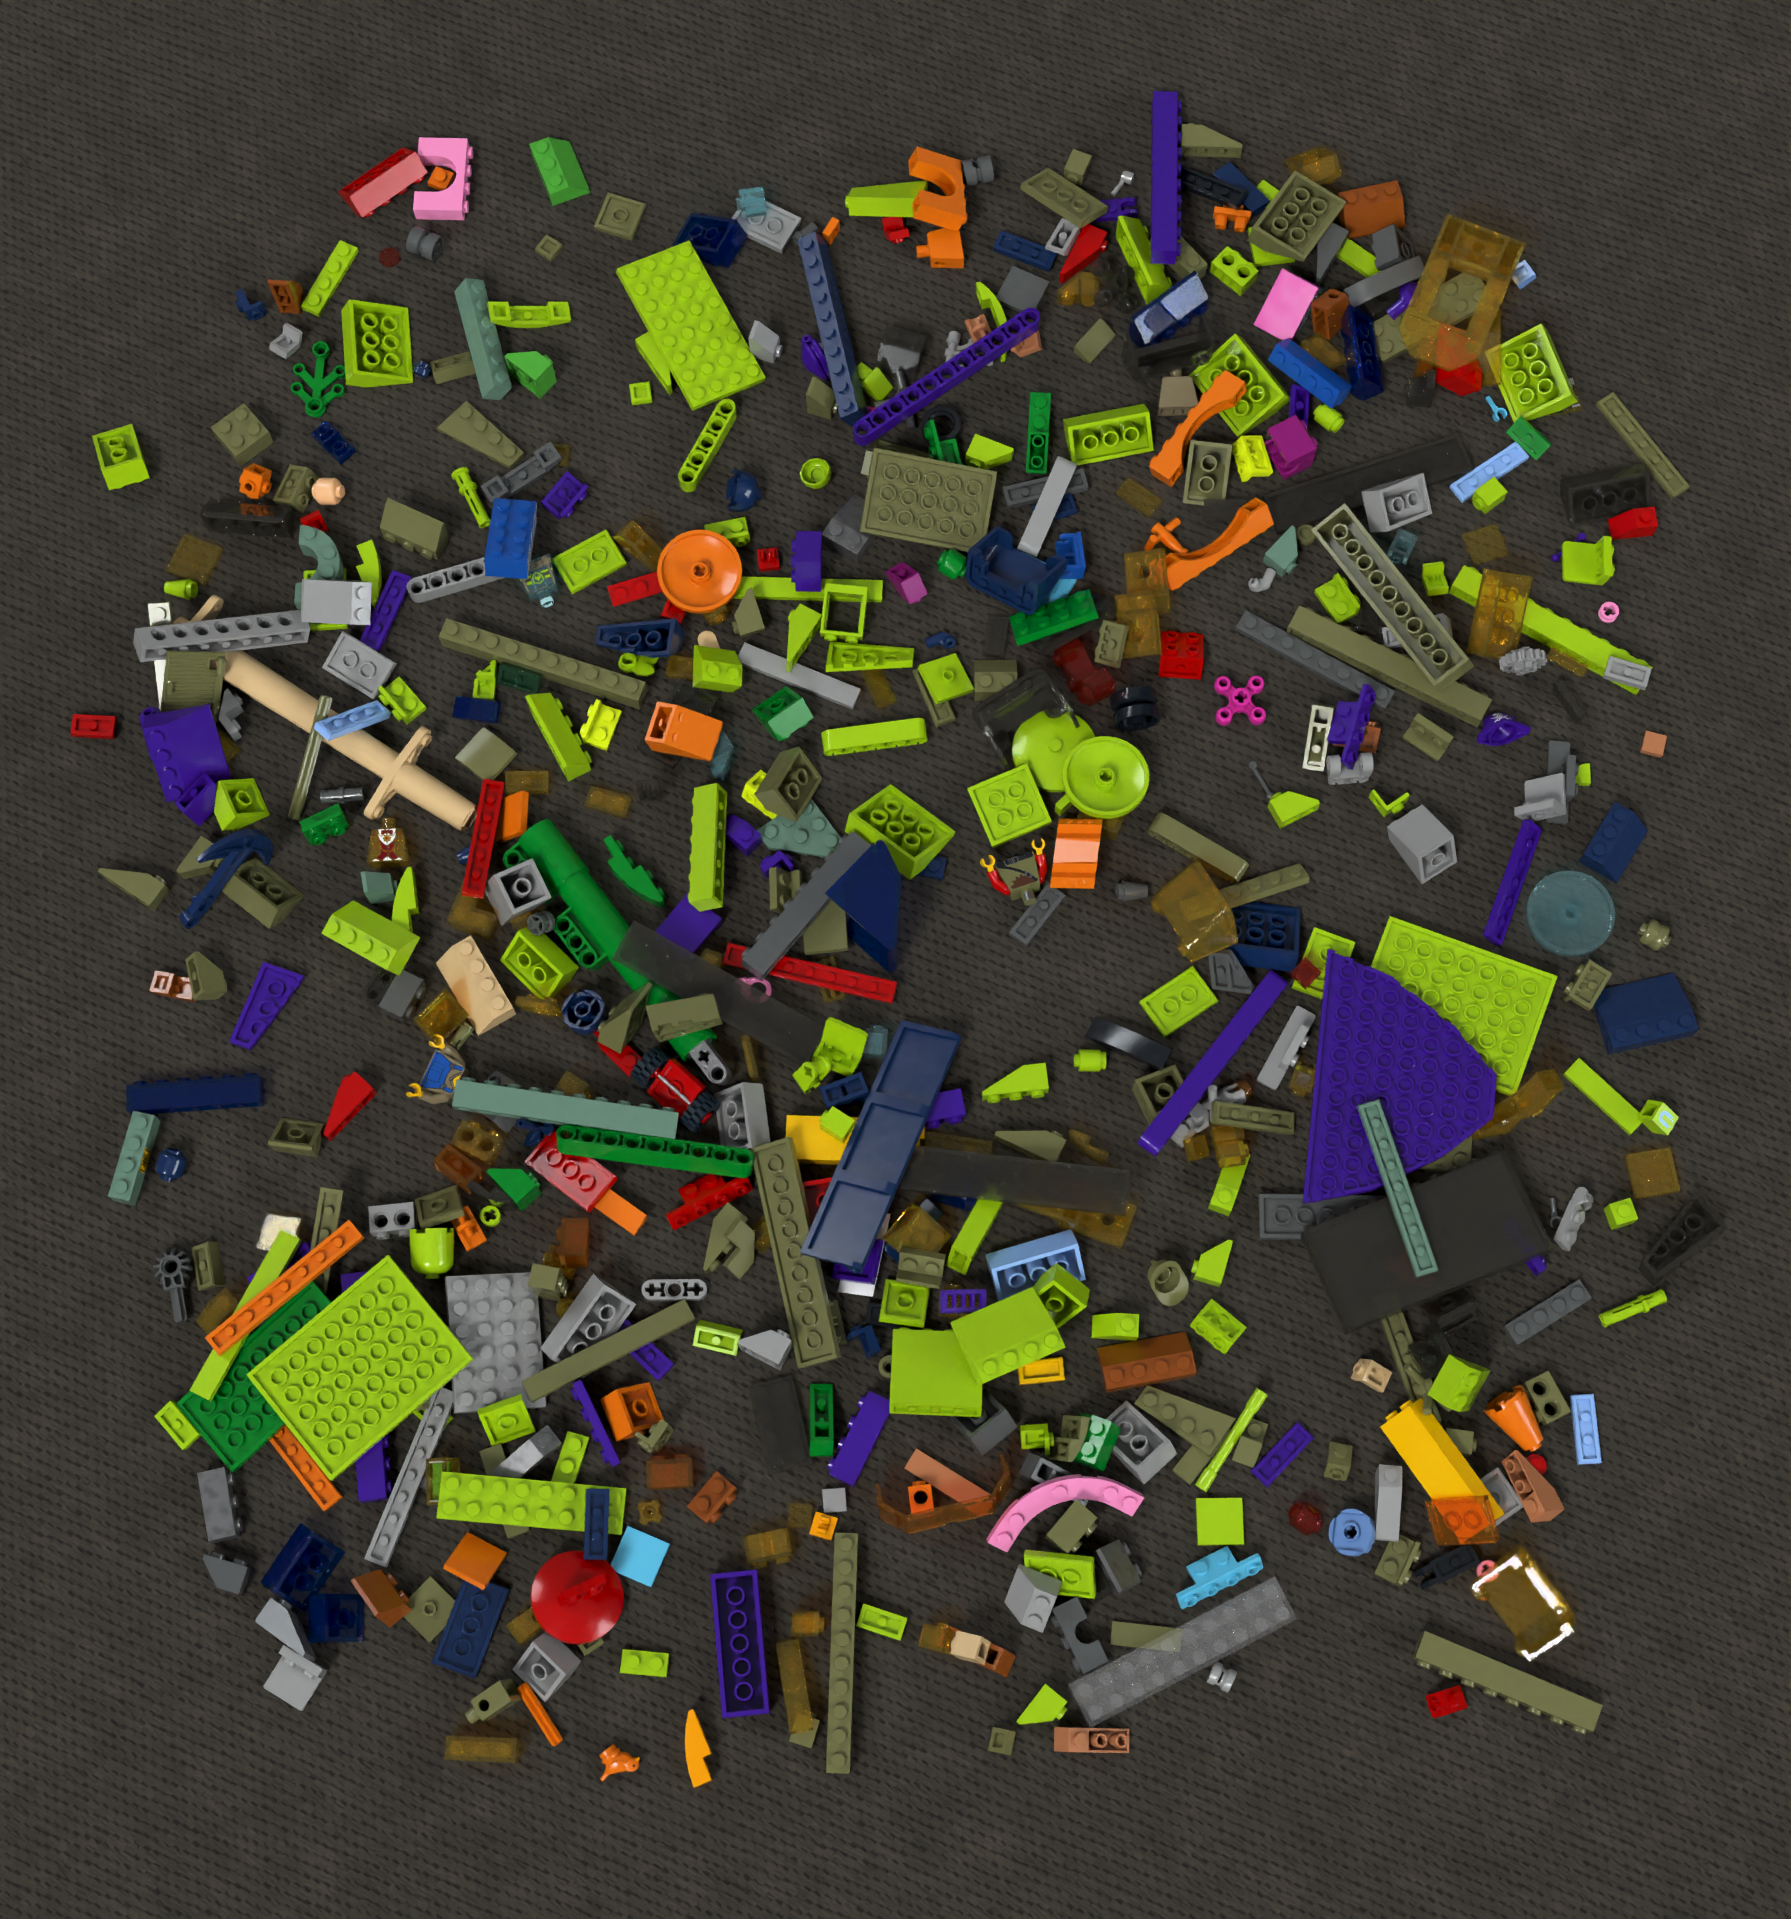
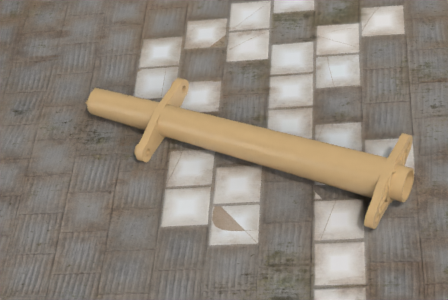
(397, 770)

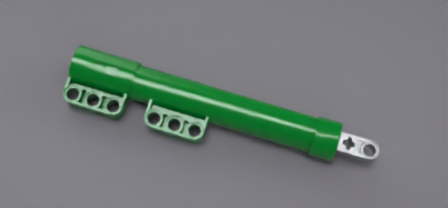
(600, 928)

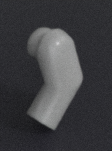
(1264, 583)

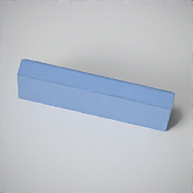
(1585, 1429)

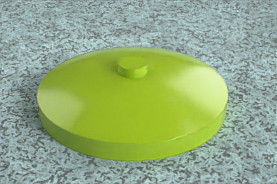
(1045, 746)
(1105, 777)

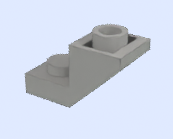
(229, 710)

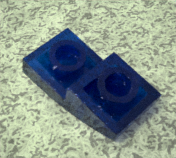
(333, 442)
(476, 709)

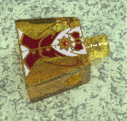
(388, 847)

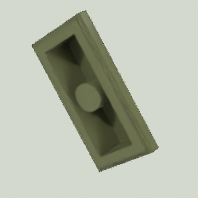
(1094, 341)
(452, 367)
(208, 1265)

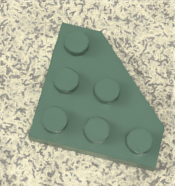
(807, 836)

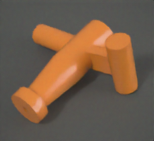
(1163, 534)

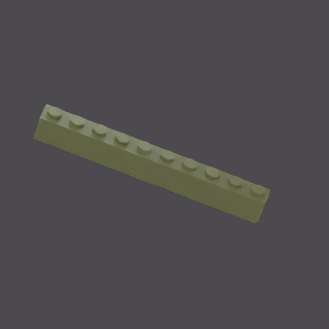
(550, 664)
(1386, 665)
(842, 1653)

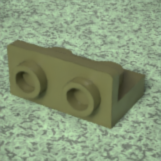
(296, 488)
(1111, 643)
(1428, 737)
(783, 887)
(1587, 985)
(920, 1267)
(658, 1437)
(1397, 1560)

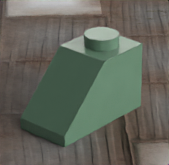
(1283, 553)
(379, 886)

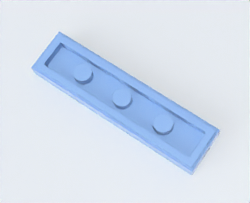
(1494, 467)
(352, 720)

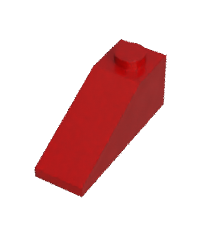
(1085, 251)
(349, 1100)

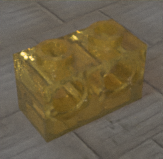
(475, 1147)

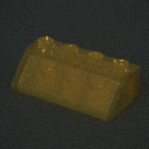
(1498, 613)

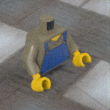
(441, 1074)

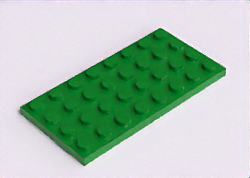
(239, 1416)

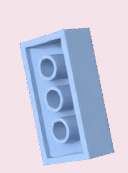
(1022, 1265)

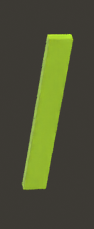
(1350, 253)
(782, 589)
(271, 1268)

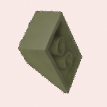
(1207, 471)
(624, 1020)

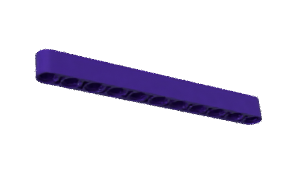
(942, 385)
(1212, 1063)

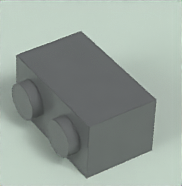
(402, 996)

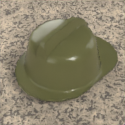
(1168, 1281)

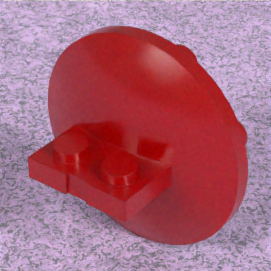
(576, 1598)

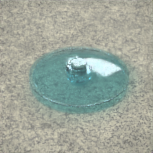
(1570, 913)

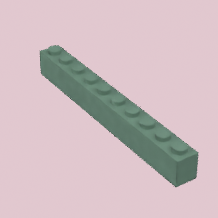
(563, 1110)

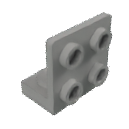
(1543, 798)
(294, 1678)

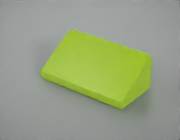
(717, 1337)

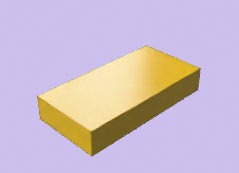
(1042, 1371)

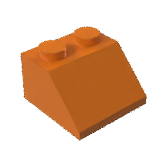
(631, 1410)

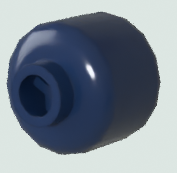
(170, 1164)

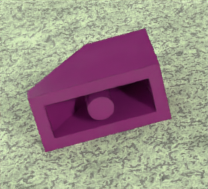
(907, 582)

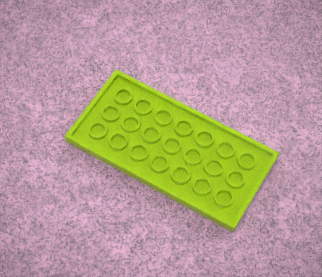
(690, 325)

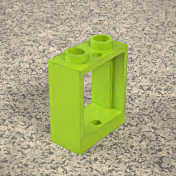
(843, 591)

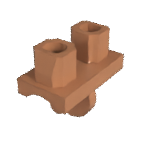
(978, 328)

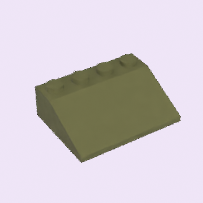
(1296, 218)

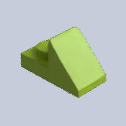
(874, 382)

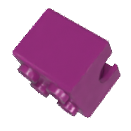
(1291, 446)

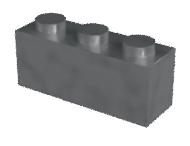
(219, 1504)

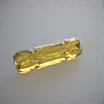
(1567, 662)

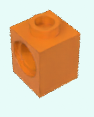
(920, 1486)

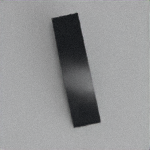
(1128, 1043)

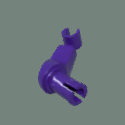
(1406, 292)

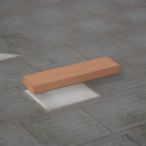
(942, 1478)

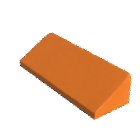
(621, 1212)

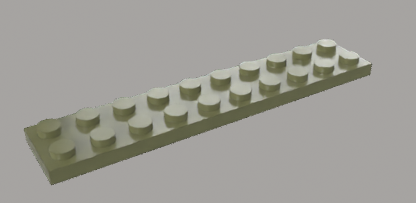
(798, 1274)

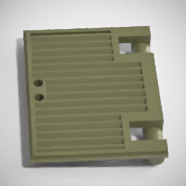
(193, 680)

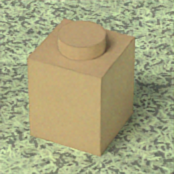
(970, 1647)

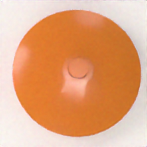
(699, 571)

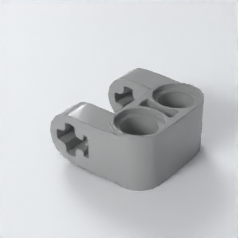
(1340, 774)

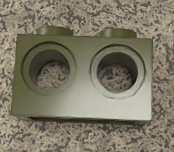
(1550, 1396)

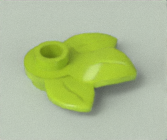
(638, 664)

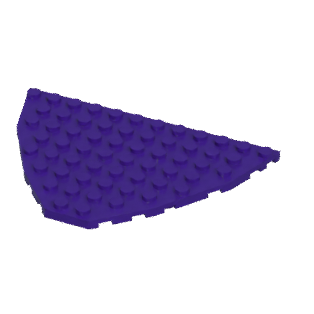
(1391, 1049)

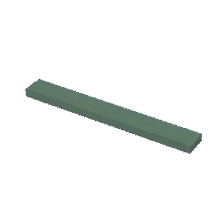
(1397, 1188)

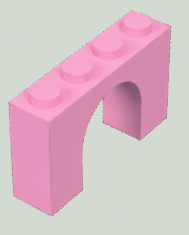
(451, 202)

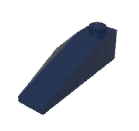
(643, 638)

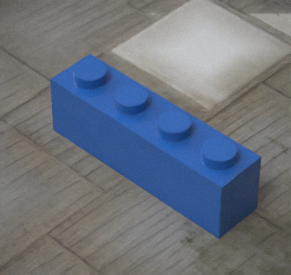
(1309, 373)

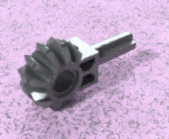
(175, 1282)

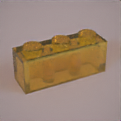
(482, 1749)

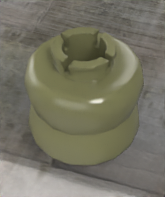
(1654, 935)

